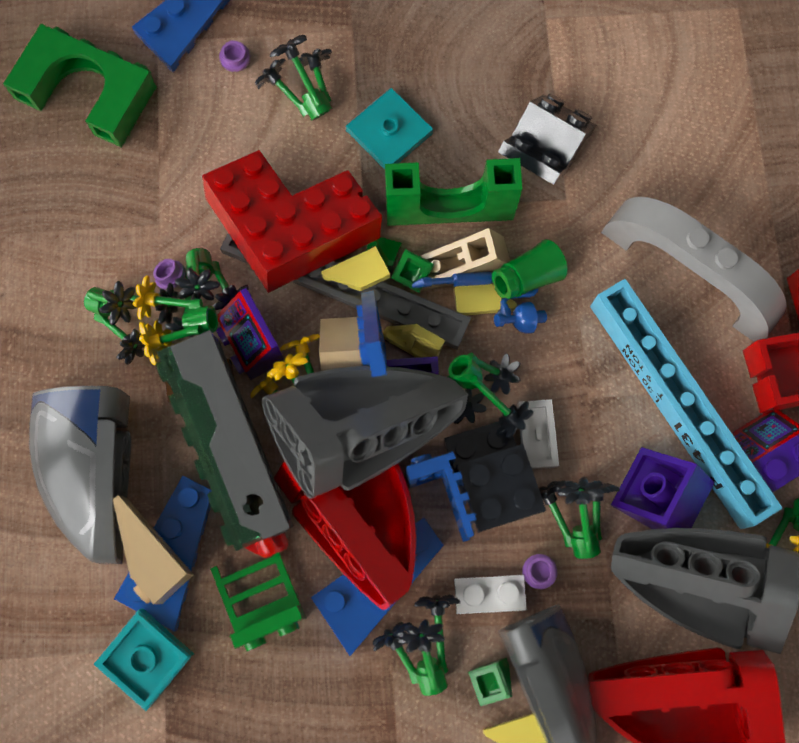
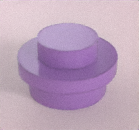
(234, 56)
(167, 272)
(539, 571)

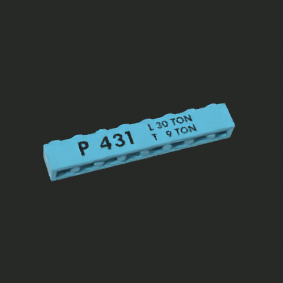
(685, 406)

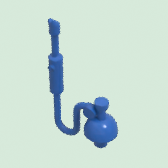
(524, 316)

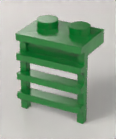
(276, 616)

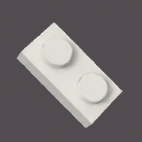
(540, 435)
(490, 594)

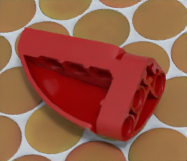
(362, 531)
(692, 698)

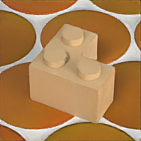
(339, 343)

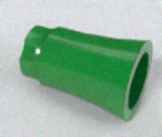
(531, 270)

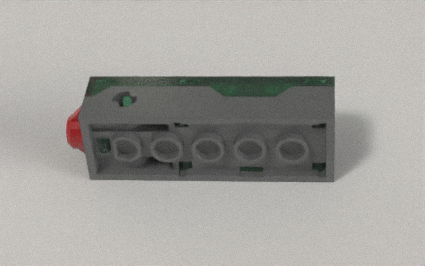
(225, 444)

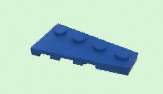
(175, 26)
(370, 334)
(181, 528)
(355, 615)

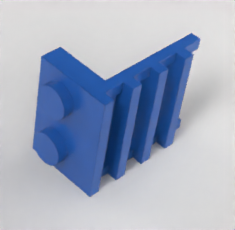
(427, 469)

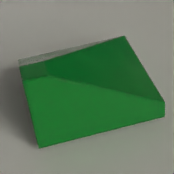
(388, 250)
(411, 268)
(492, 682)

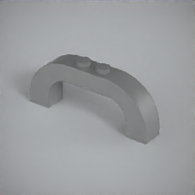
(706, 254)

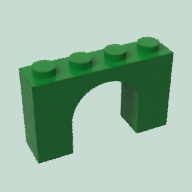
(56, 54)
(487, 200)

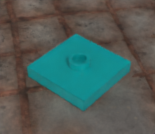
(389, 129)
(143, 659)

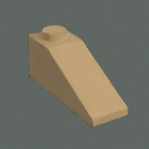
(475, 253)
(149, 558)

